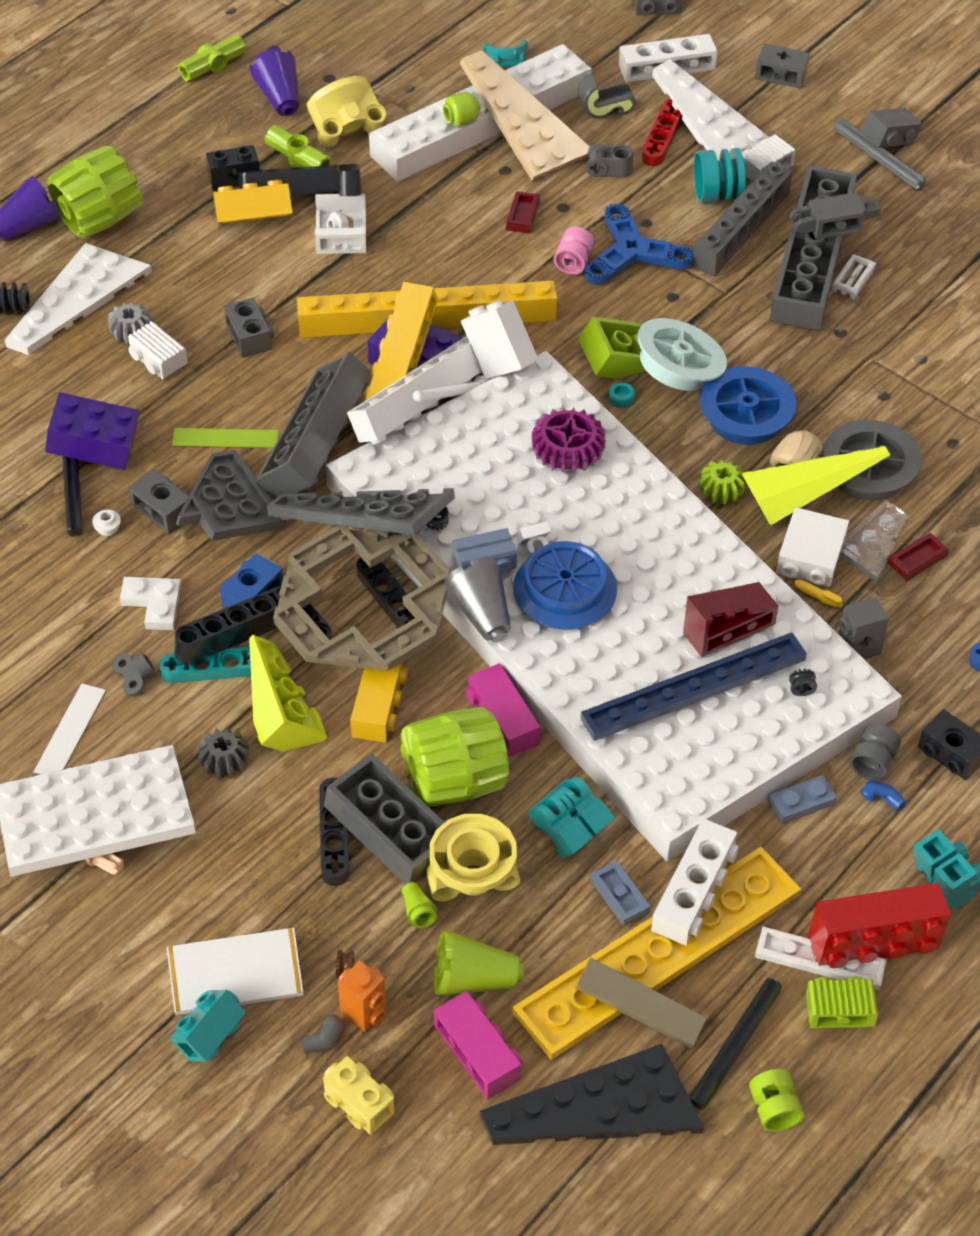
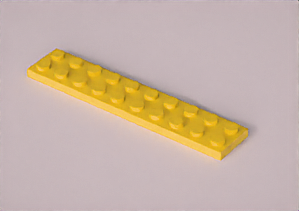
(564, 1016)

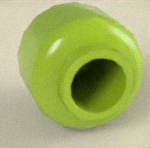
(461, 108)

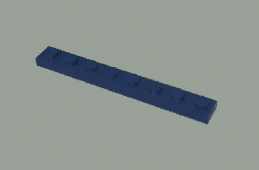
(692, 686)

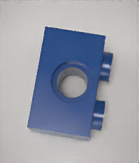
(251, 579)

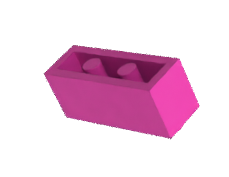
(497, 694)
(478, 1044)

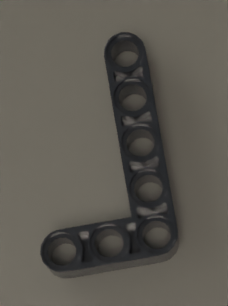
(309, 180)
(233, 626)

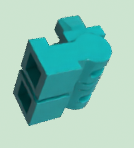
(570, 815)
(948, 866)

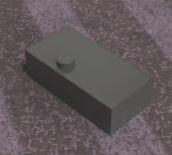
(385, 817)

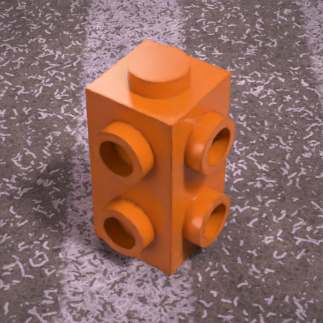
(362, 995)

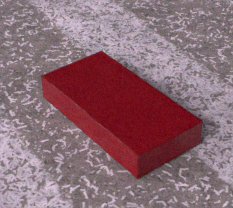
(523, 212)
(918, 556)

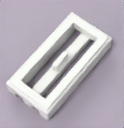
(847, 288)

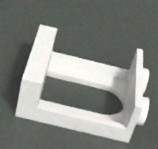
(340, 239)

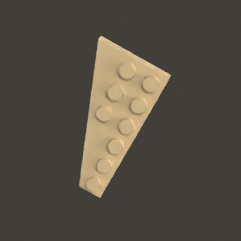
(531, 129)

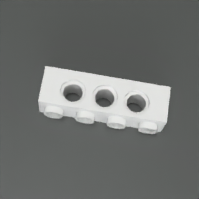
(690, 53)
(708, 841)

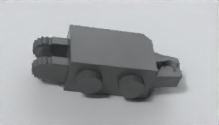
(835, 215)

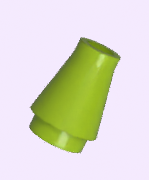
(419, 908)

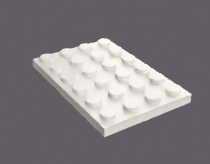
(93, 810)

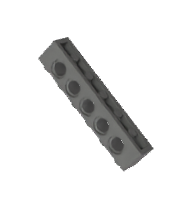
(742, 219)

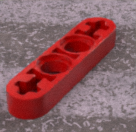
(661, 131)

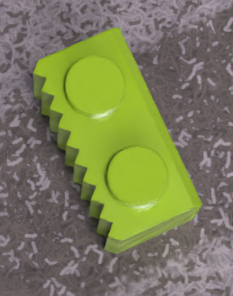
(841, 1003)

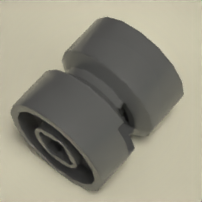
(875, 752)

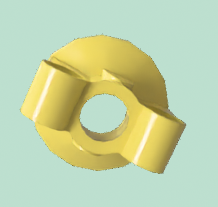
(345, 109)
(472, 842)

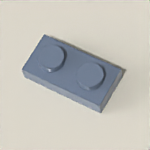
(802, 799)
(620, 893)

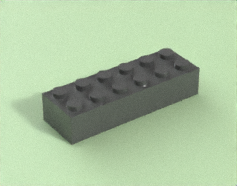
(314, 426)

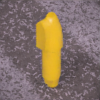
(825, 597)

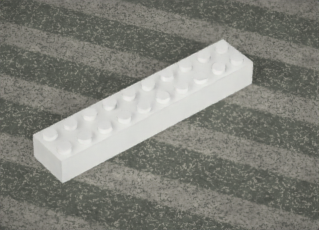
(428, 138)

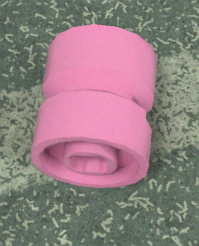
(574, 250)

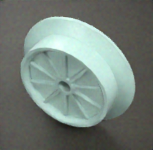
(680, 354)

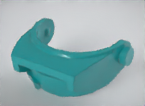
(517, 53)

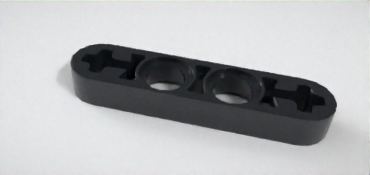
(384, 598)
(332, 831)

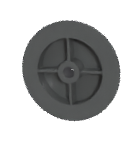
(889, 474)

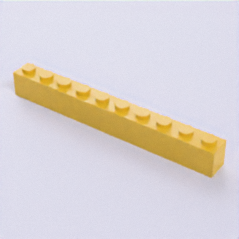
(368, 311)

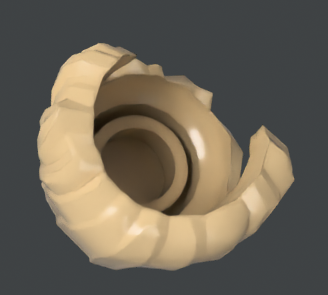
(797, 447)

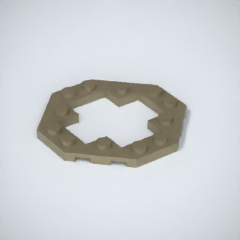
(350, 646)

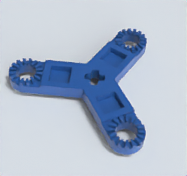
(619, 257)

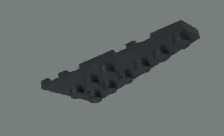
(607, 1102)

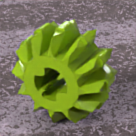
(722, 482)

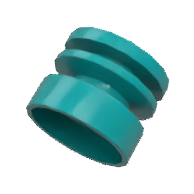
(715, 175)

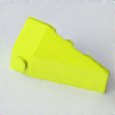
(278, 706)

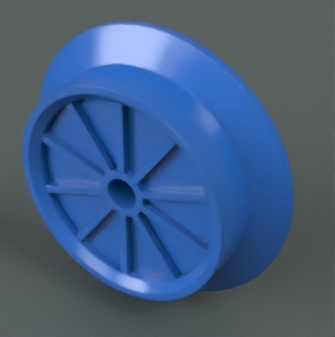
(748, 404)
(565, 586)

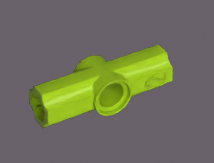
(212, 57)
(296, 148)

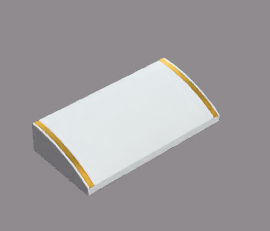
(250, 966)

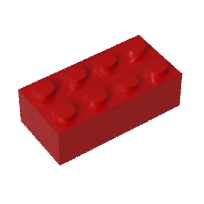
(878, 925)

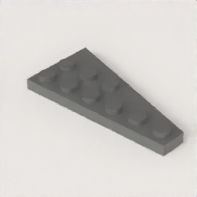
(369, 509)

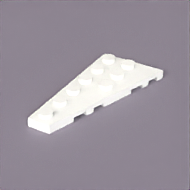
(704, 113)
(77, 291)

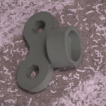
(133, 671)

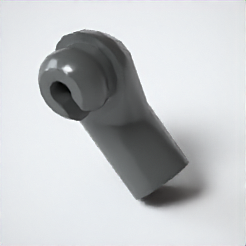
(327, 1037)

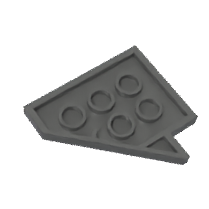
(228, 500)

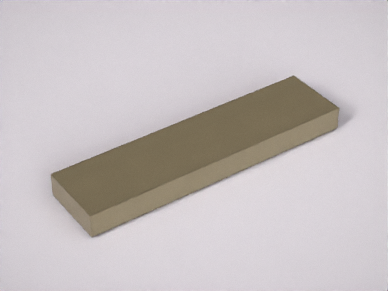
(641, 1003)

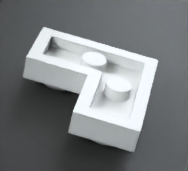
(156, 594)

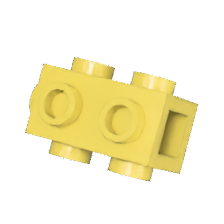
(361, 1097)

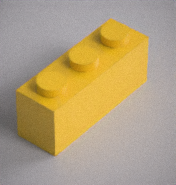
(252, 202)
(376, 702)

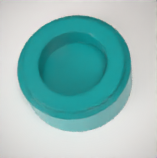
(621, 395)

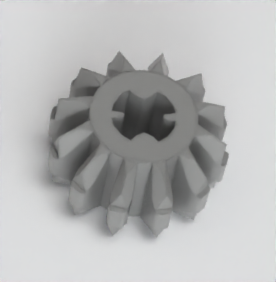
(127, 319)

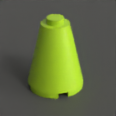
(473, 966)

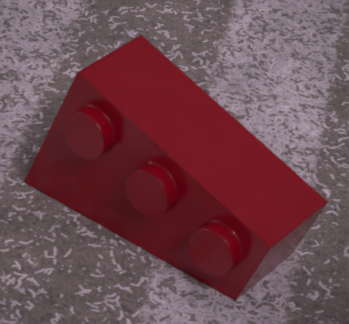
(727, 616)

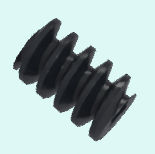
(14, 299)

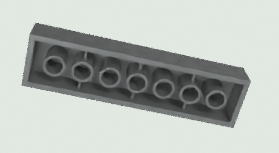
(808, 261)

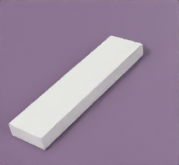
(797, 953)

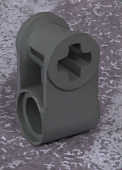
(612, 160)

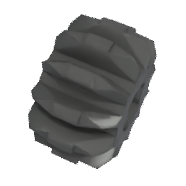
(223, 752)

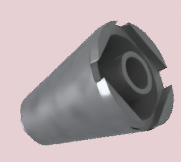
(481, 597)

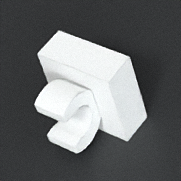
(532, 534)

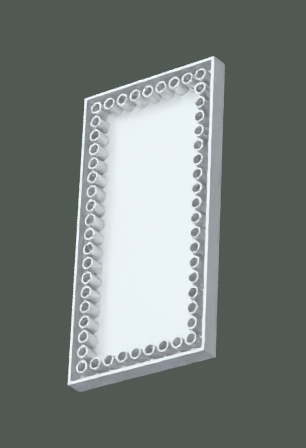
(661, 546)

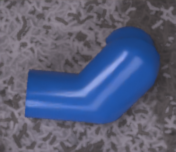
(887, 792)

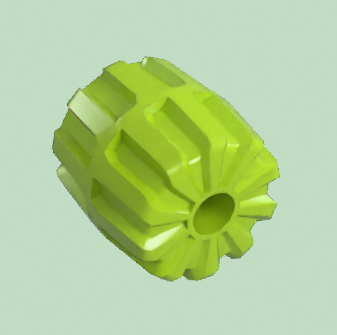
(94, 191)
(455, 756)

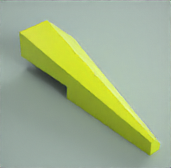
(797, 484)

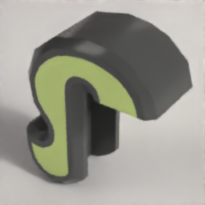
(605, 100)

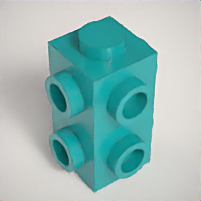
(208, 1025)

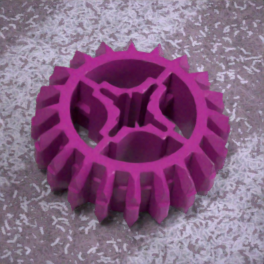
(568, 439)

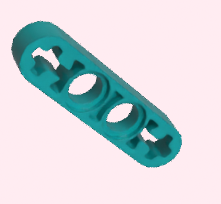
(215, 670)

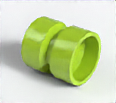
(776, 1100)

